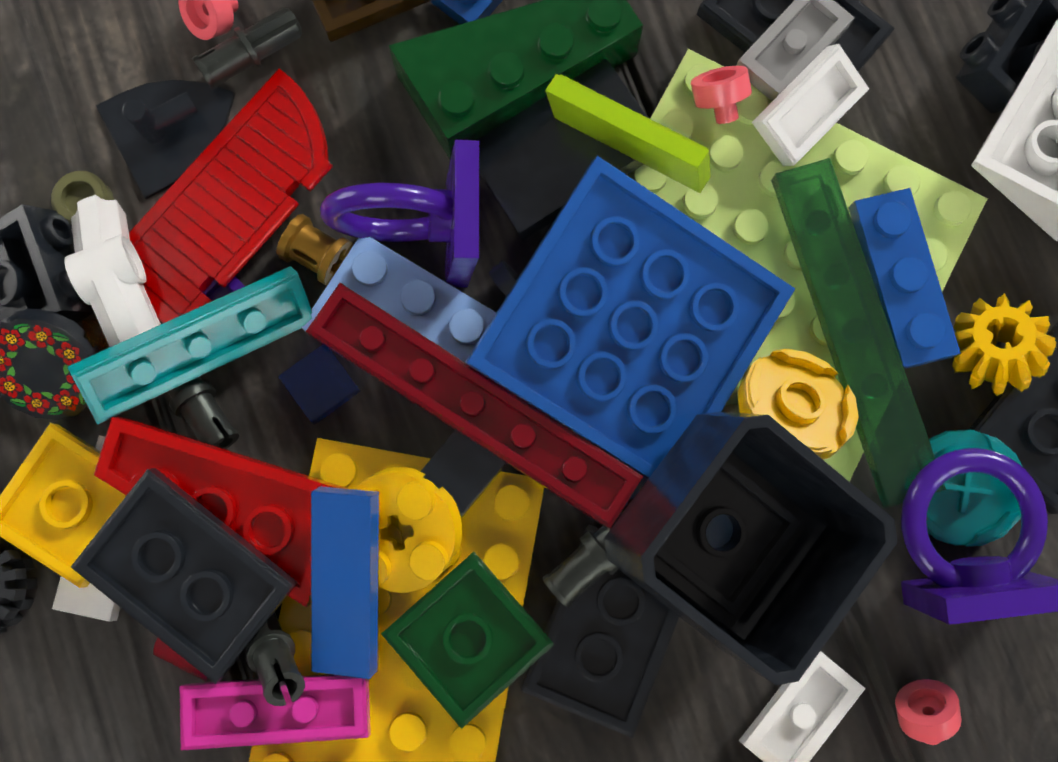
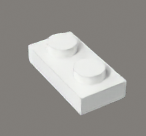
(803, 714)

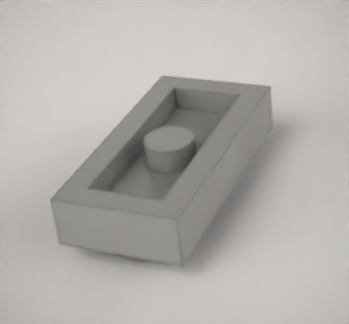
(793, 43)

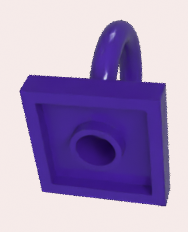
(450, 218)
(981, 585)

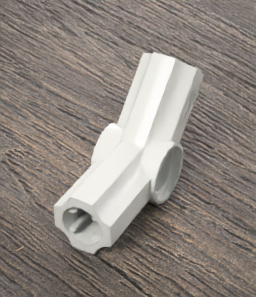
(109, 270)

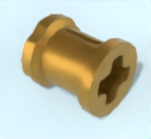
(312, 248)

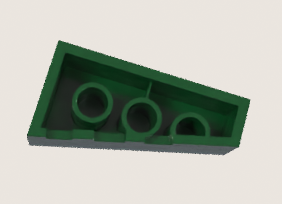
(502, 64)

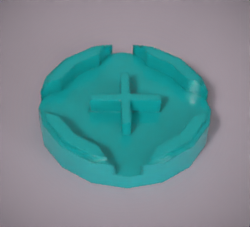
(974, 505)

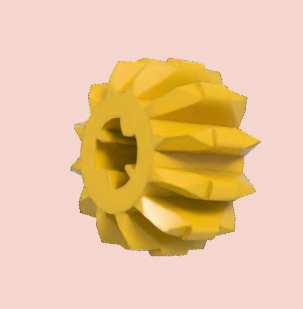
(1024, 350)

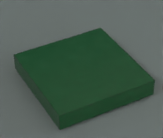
(467, 639)

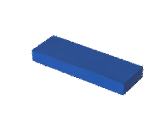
(344, 581)

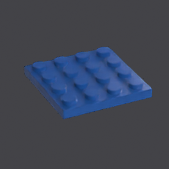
(629, 320)

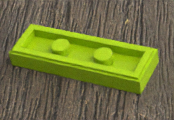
(629, 132)

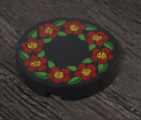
(35, 360)

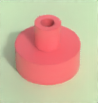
(208, 17)
(722, 90)
(928, 711)

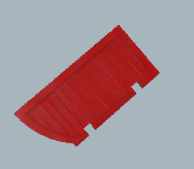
(231, 198)

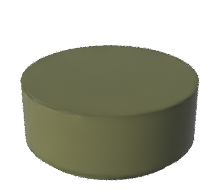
(74, 188)

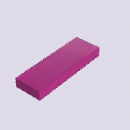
(240, 715)

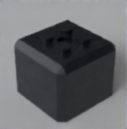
(795, 552)

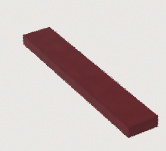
(475, 405)

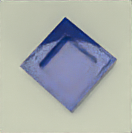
(319, 383)

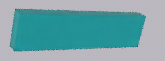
(191, 344)

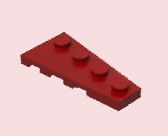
(250, 496)

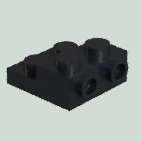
(1004, 52)
(33, 264)

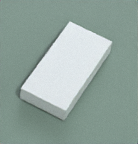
(810, 105)

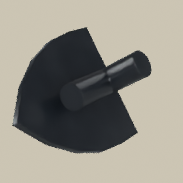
(165, 128)

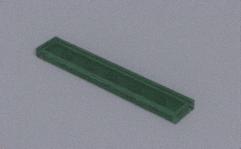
(854, 326)

